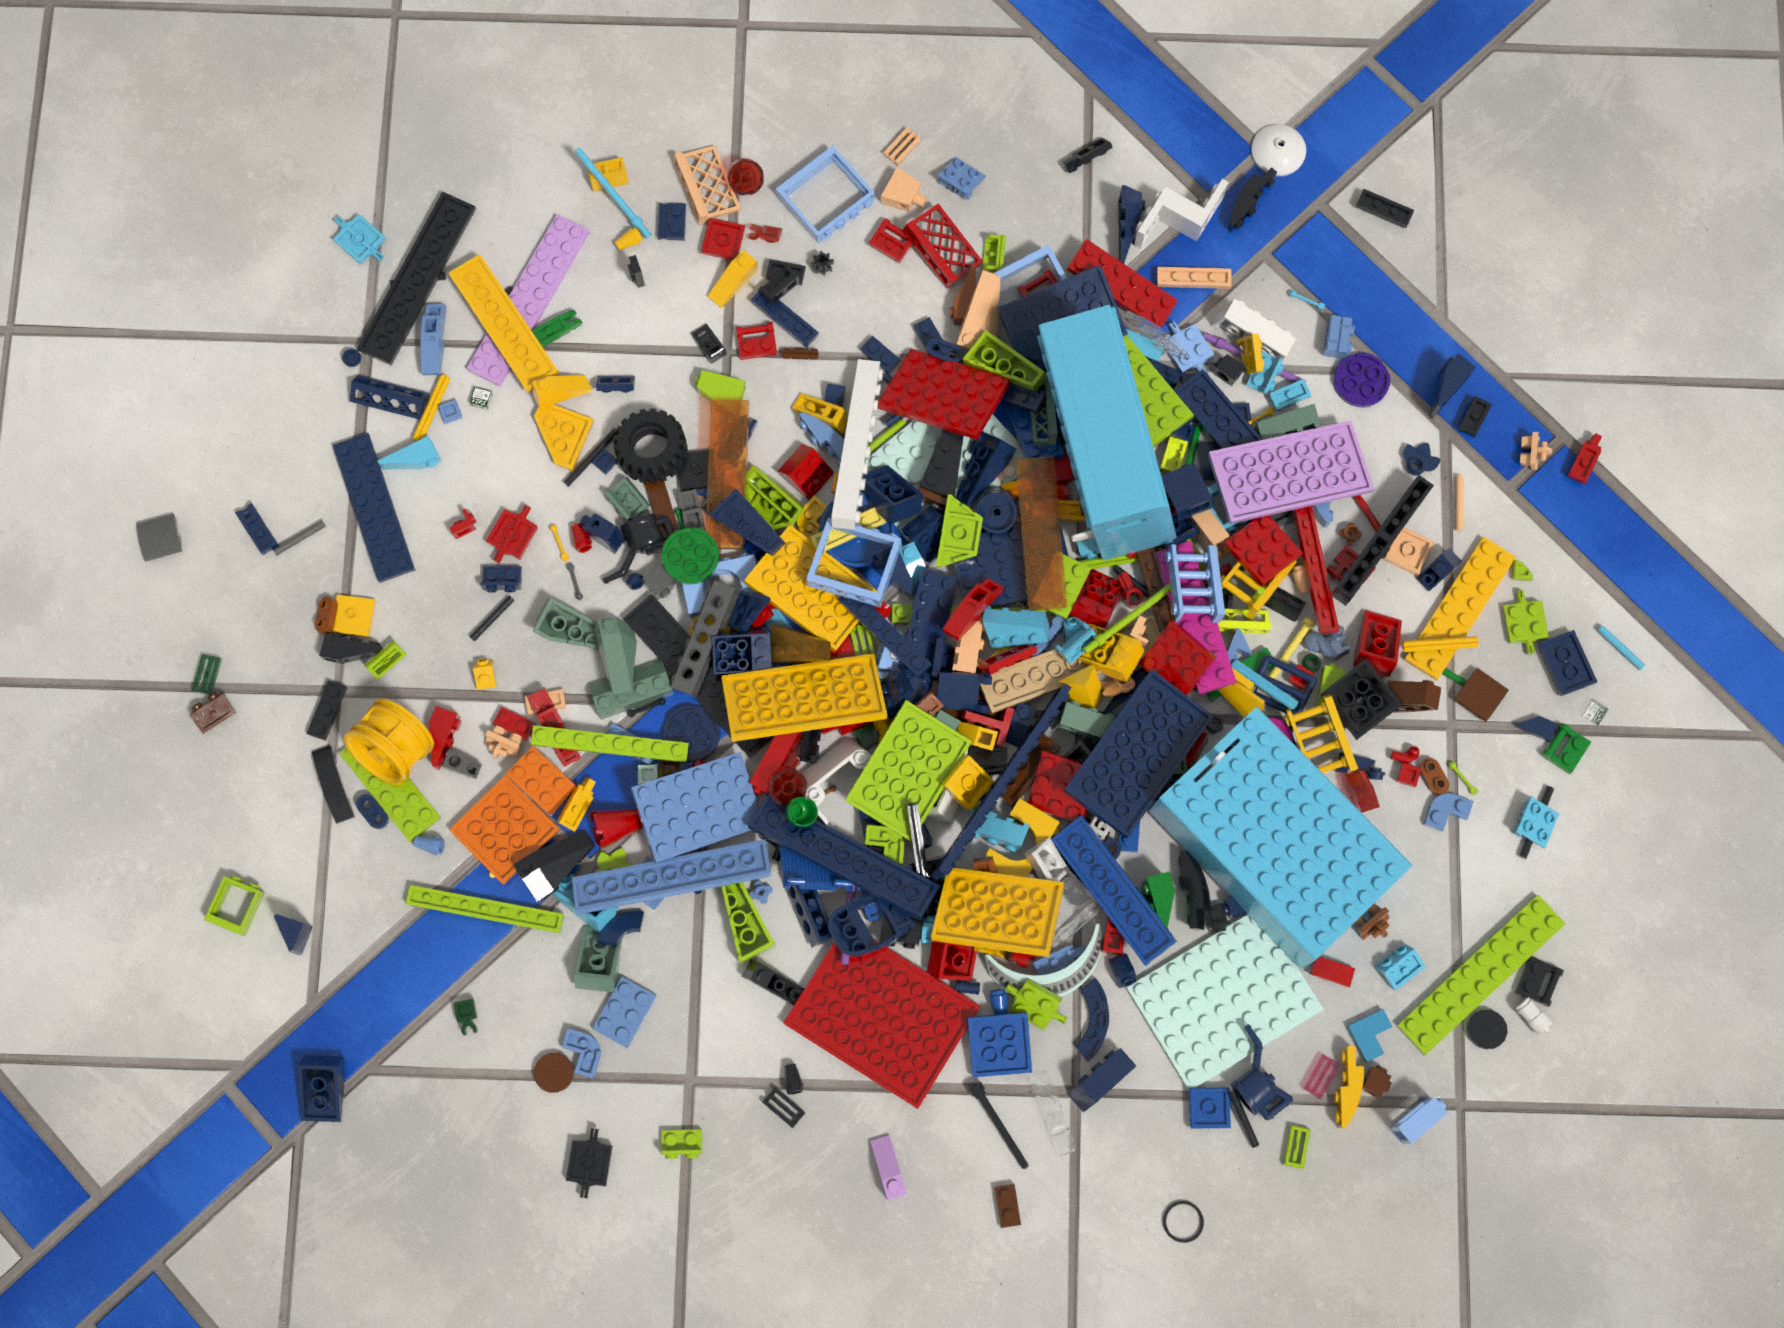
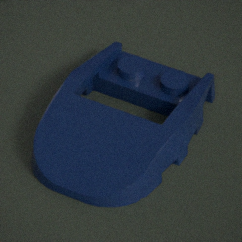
(851, 933)

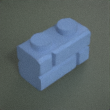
(1338, 337)

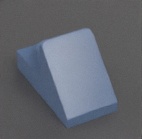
(1238, 645)

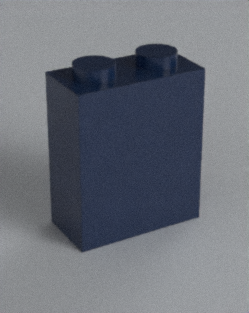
(1186, 491)

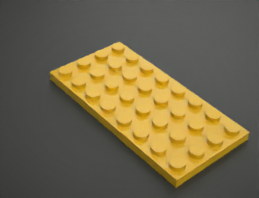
(803, 697)

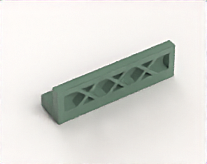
(1049, 416)

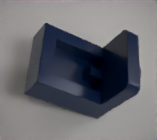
(1123, 970)

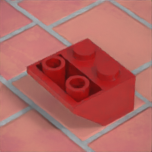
(806, 471)

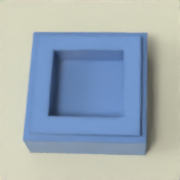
(450, 411)

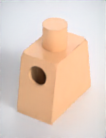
(902, 192)

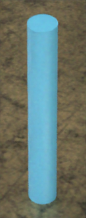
(1621, 647)

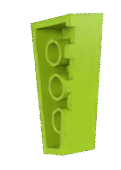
(747, 926)

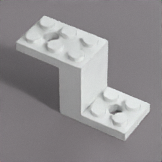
(1180, 213)

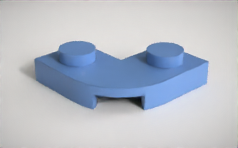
(1445, 805)
(589, 1051)

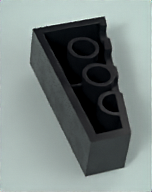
(944, 465)

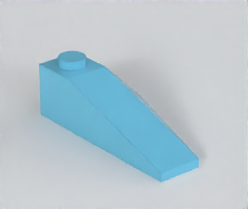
(595, 919)

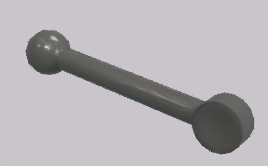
(571, 567)

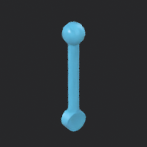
(1320, 306)

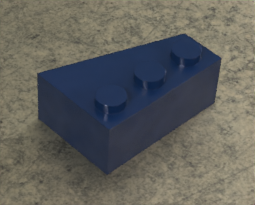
(1102, 1079)

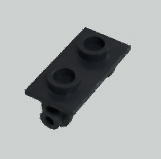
(809, 748)

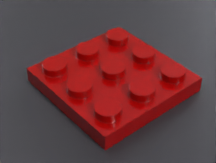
(1263, 549)
(1178, 658)
(1050, 780)

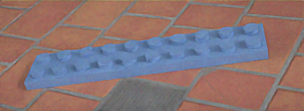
(671, 877)

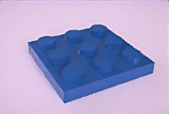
(999, 1044)

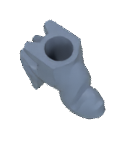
(1329, 646)

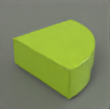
(1521, 572)

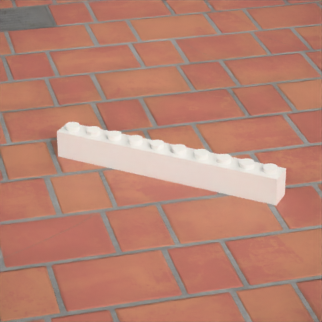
(855, 447)

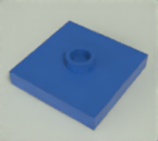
(1209, 1108)

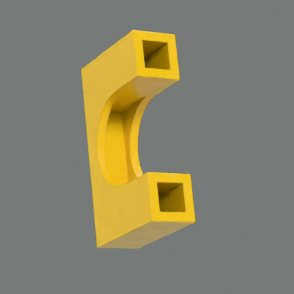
(1041, 826)

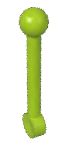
(1473, 790)

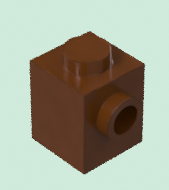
(1376, 1081)

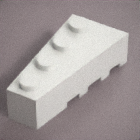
(1243, 321)

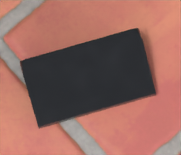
(1285, 604)

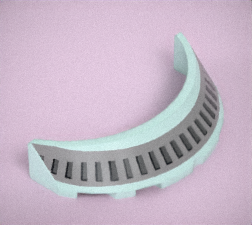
(1059, 982)

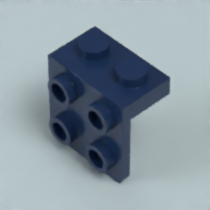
(926, 533)

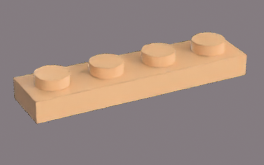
(1194, 277)

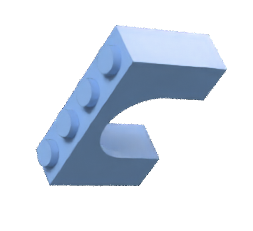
(737, 567)

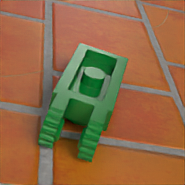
(556, 328)

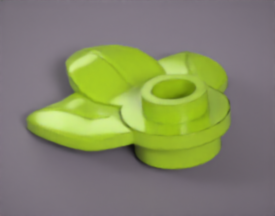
(616, 860)

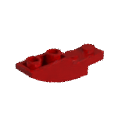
(971, 607)

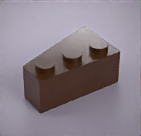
(1416, 695)

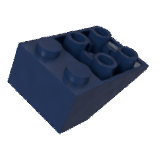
(741, 651)

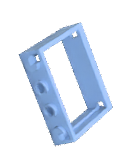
(808, 172)
(1028, 261)
(847, 590)

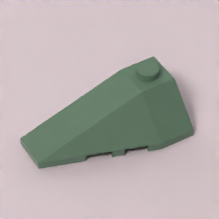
(565, 625)
(618, 652)

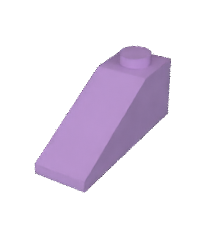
(888, 1167)

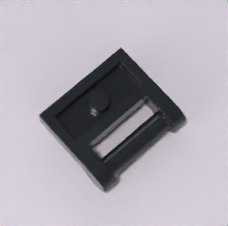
(1533, 978)

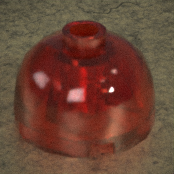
(745, 176)
(786, 784)

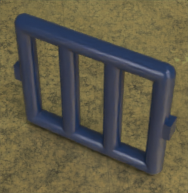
(1290, 668)

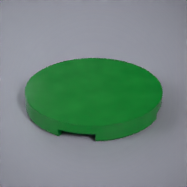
(690, 555)

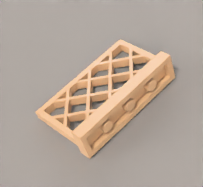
(693, 192)

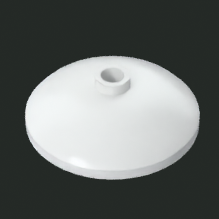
(1284, 158)

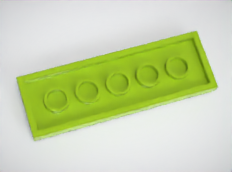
(402, 803)

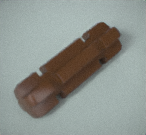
(800, 353)

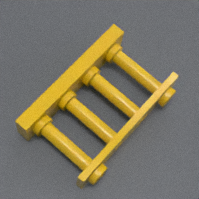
(1254, 606)
(1334, 725)

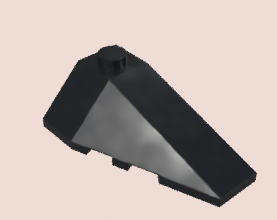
(548, 867)

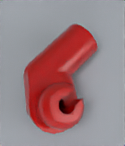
(1406, 757)

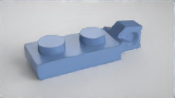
(1058, 960)

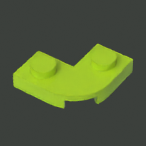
(886, 837)

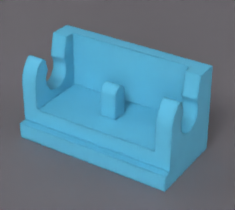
(1073, 647)

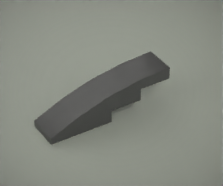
(691, 509)

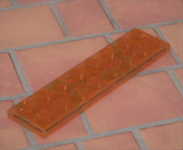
(726, 464)
(1041, 533)

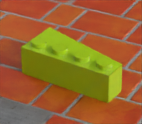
(998, 358)

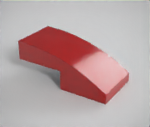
(1332, 971)

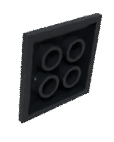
(1363, 698)

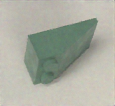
(596, 963)

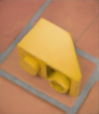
(978, 735)

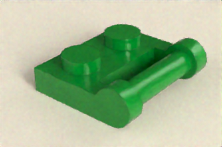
(1571, 752)

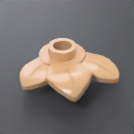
(1113, 686)

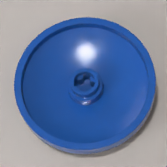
(858, 551)

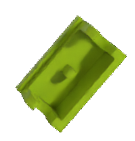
(994, 253)

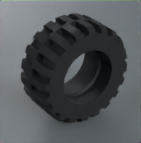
(647, 424)

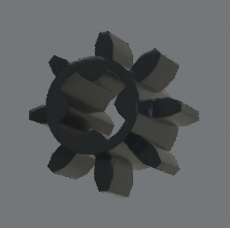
(822, 258)

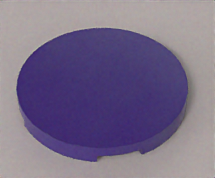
(1361, 380)

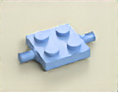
(1194, 344)

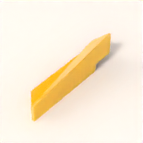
(1242, 695)

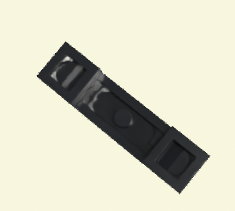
(332, 784)

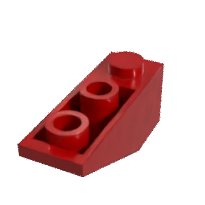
(442, 728)

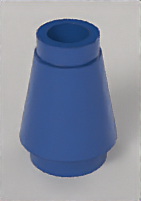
(999, 1001)

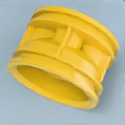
(388, 741)

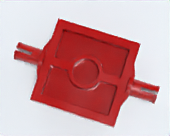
(512, 534)

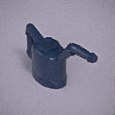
(1257, 1088)

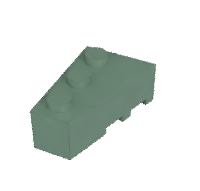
(1288, 423)
(1082, 720)

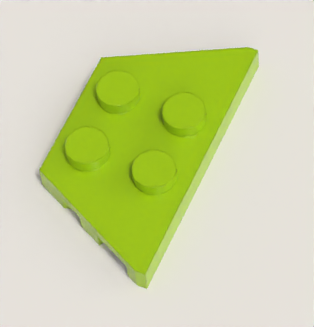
(959, 533)

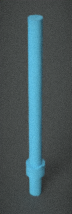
(636, 221)

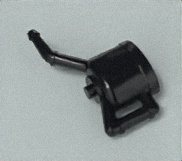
(642, 537)

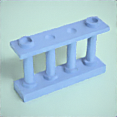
(1211, 575)

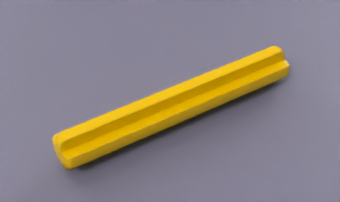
(431, 407)
(1440, 644)

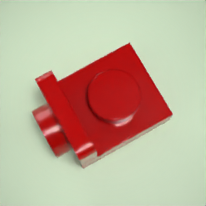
(464, 527)

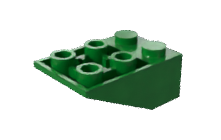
(1160, 894)

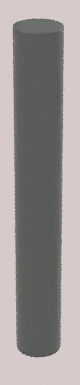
(300, 537)

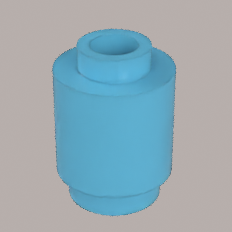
(1071, 627)

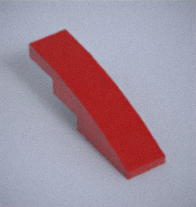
(550, 717)

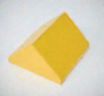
(1084, 687)

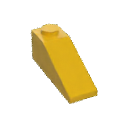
(733, 278)
(559, 388)
(829, 413)

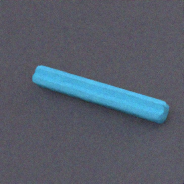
(1265, 685)

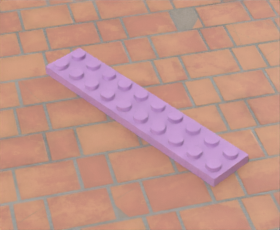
(534, 290)

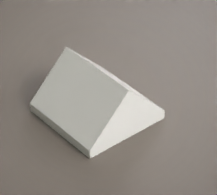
(1046, 861)

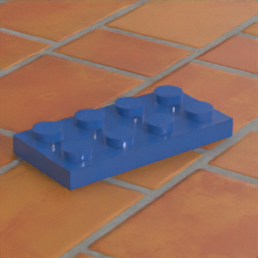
(1021, 423)

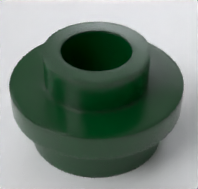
(1311, 657)

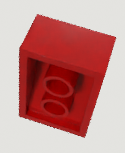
(1378, 640)

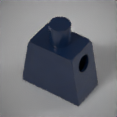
(603, 532)

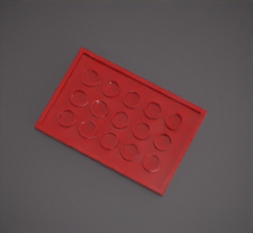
(943, 394)

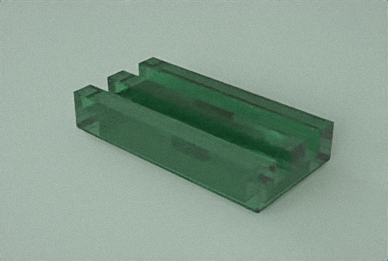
(202, 690)

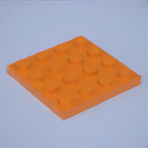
(504, 829)

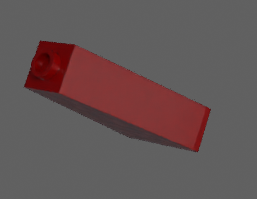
(774, 758)

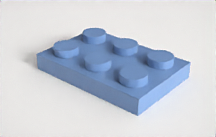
(624, 1012)

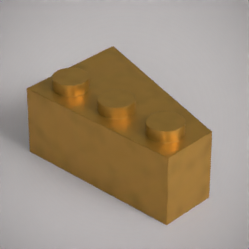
(795, 646)

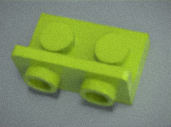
(681, 1143)

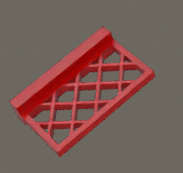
(929, 252)

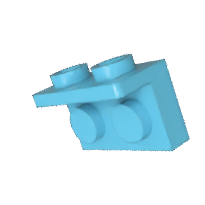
(1263, 380)
(1400, 966)

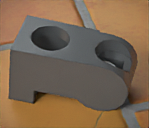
(461, 764)

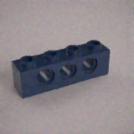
(811, 914)

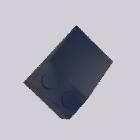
(1453, 376)
(892, 494)
(321, 1088)

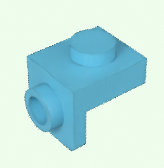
(927, 927)

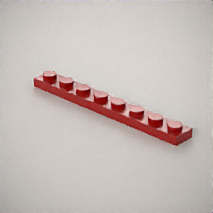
(1315, 570)

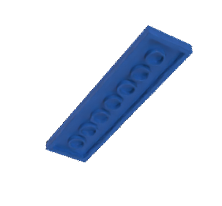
(1114, 890)

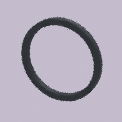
(1165, 1225)

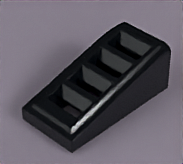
(714, 356)

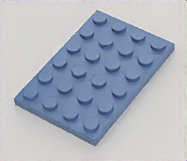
(696, 806)

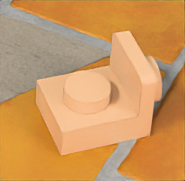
(1138, 629)

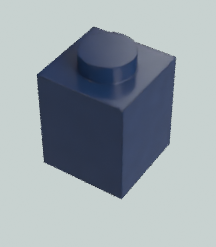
(1232, 908)

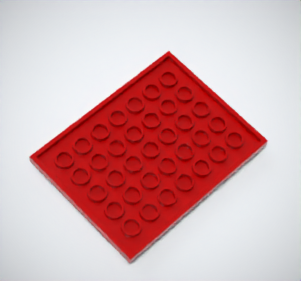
(883, 1019)

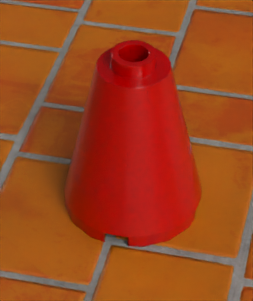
(614, 825)

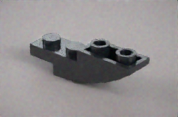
(1248, 198)
(1198, 897)

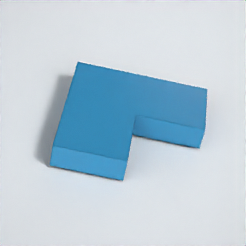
(1365, 1031)

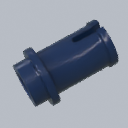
(967, 987)

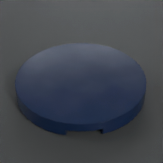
(693, 726)

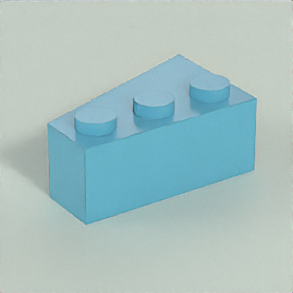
(1002, 831)

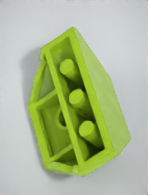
(772, 499)

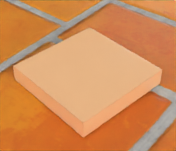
(1409, 551)

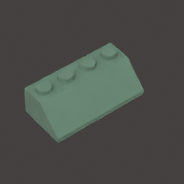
(649, 685)

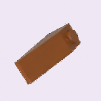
(964, 297)

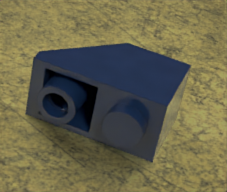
(1439, 569)

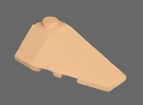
(982, 310)

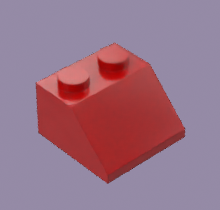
(951, 961)

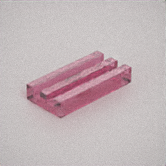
(1313, 1091)

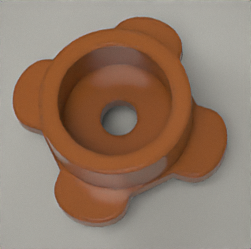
(1355, 533)

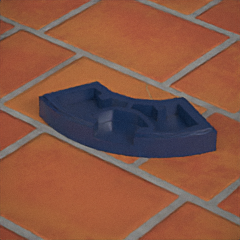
(620, 926)

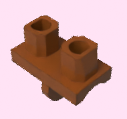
(1376, 925)

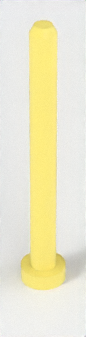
(1307, 624)

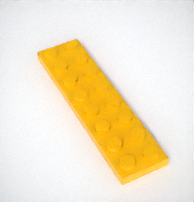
(503, 322)
(1462, 604)

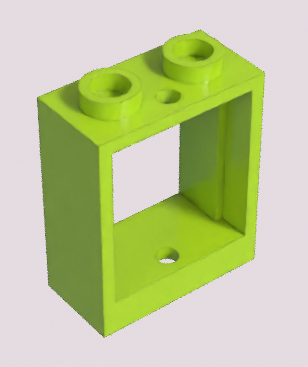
(219, 899)

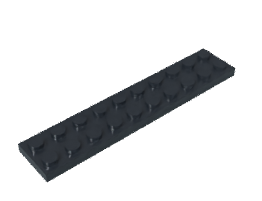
(416, 278)
(667, 641)

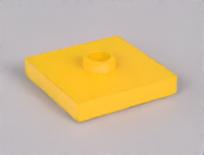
(354, 616)

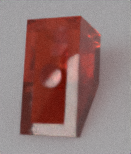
(1361, 791)

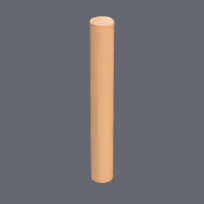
(1459, 502)

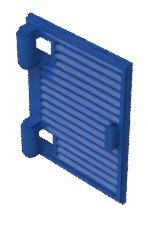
(808, 875)

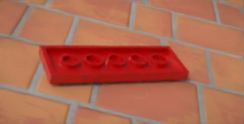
(1127, 286)

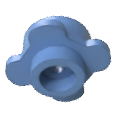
(760, 887)

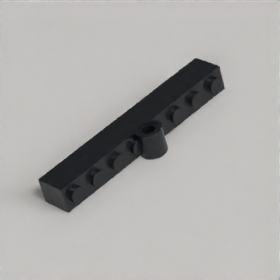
(1382, 540)

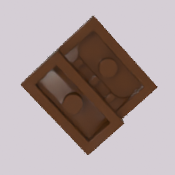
(1481, 694)

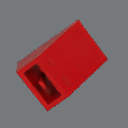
(1097, 599)

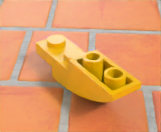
(1348, 1096)

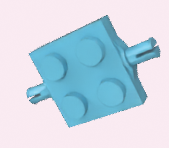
(359, 239)

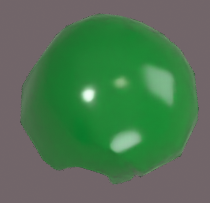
(801, 811)

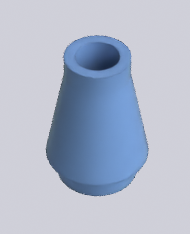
(430, 844)

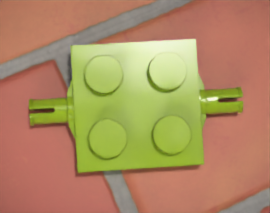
(1525, 622)
(1037, 1002)

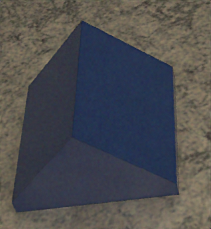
(294, 933)

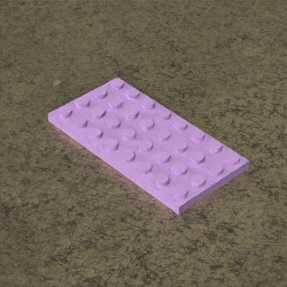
(1290, 472)

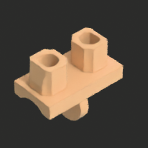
(1532, 442)
(502, 745)

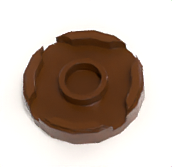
(553, 1072)

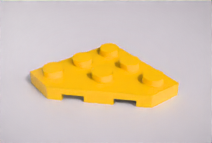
(563, 433)

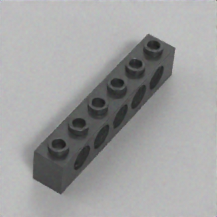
(699, 667)

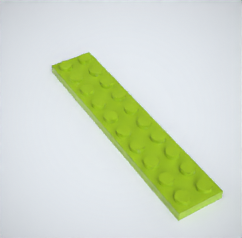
(1480, 974)

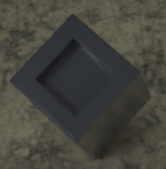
(1228, 369)

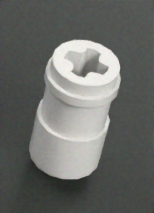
(1534, 1016)

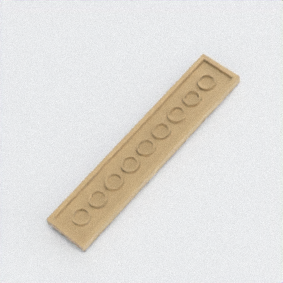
(1043, 672)

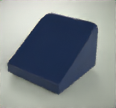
(835, 394)

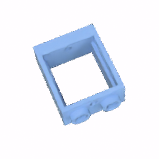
(1419, 1120)

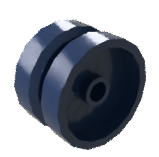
(1004, 501)

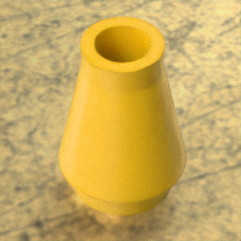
(629, 238)

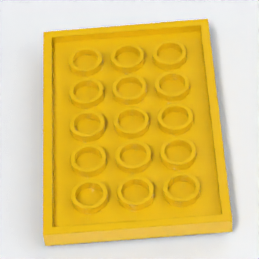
(784, 581)
(998, 912)

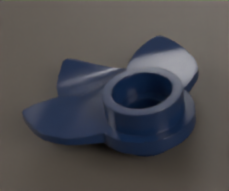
(1421, 457)

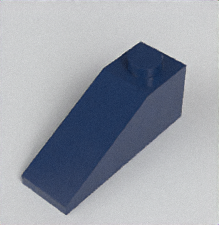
(900, 576)

